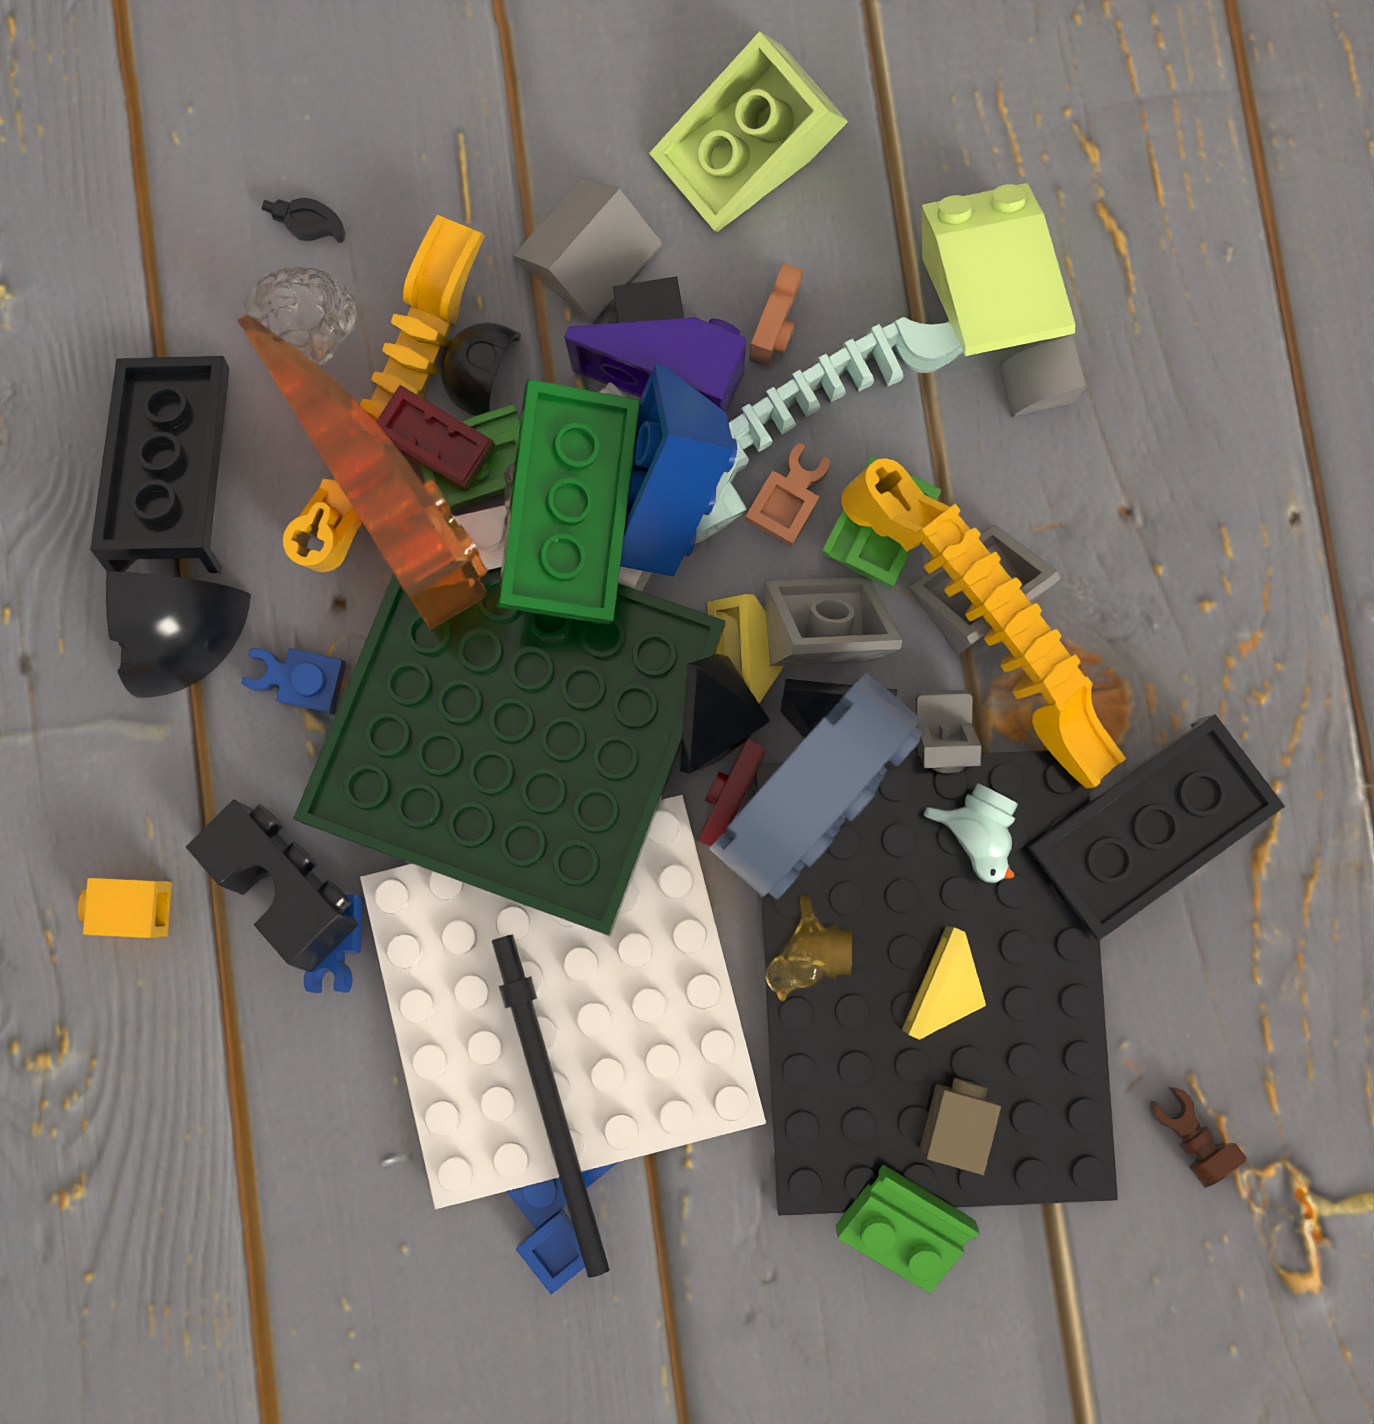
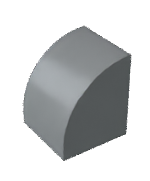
(1043, 376)

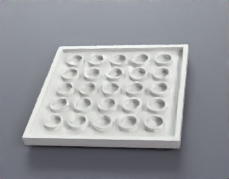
(630, 1020)

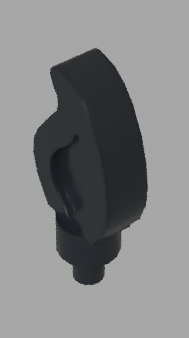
(306, 218)

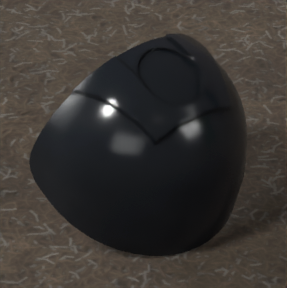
(472, 364)

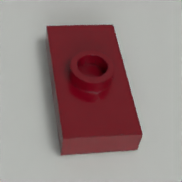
(435, 437)
(729, 791)

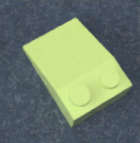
(747, 132)
(995, 269)

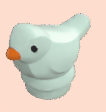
(982, 831)

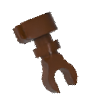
(1212, 1160)

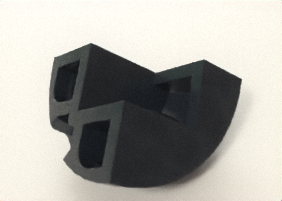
(171, 629)

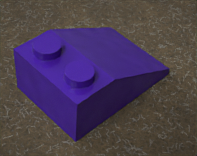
(700, 352)

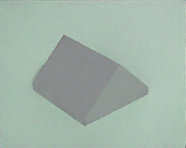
(589, 247)
(949, 612)
(827, 622)

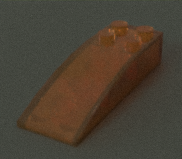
(403, 516)

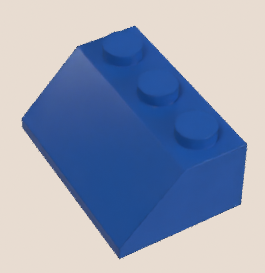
(675, 471)

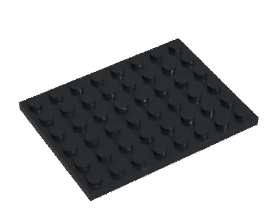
(858, 1087)

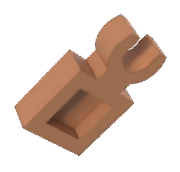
(774, 327)
(784, 501)

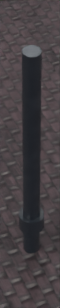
(518, 995)

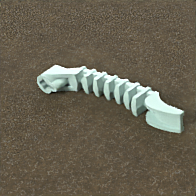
(918, 347)

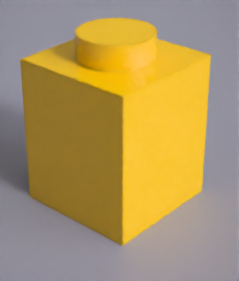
(125, 907)

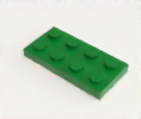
(568, 502)

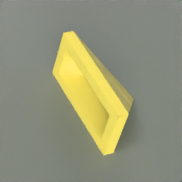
(746, 641)
(948, 988)

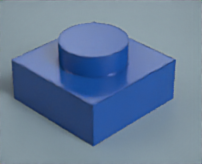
(553, 1252)

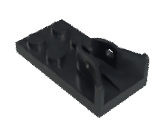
(161, 461)
(1156, 826)

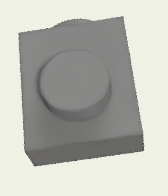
(947, 730)

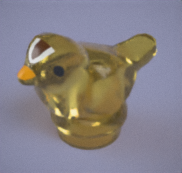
(810, 954)

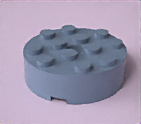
(819, 787)

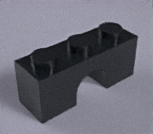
(306, 915)

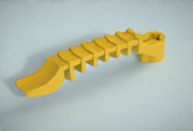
(434, 298)
(1067, 724)

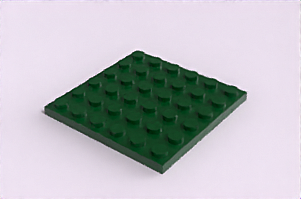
(512, 745)

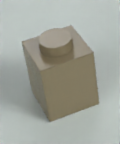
(960, 1126)

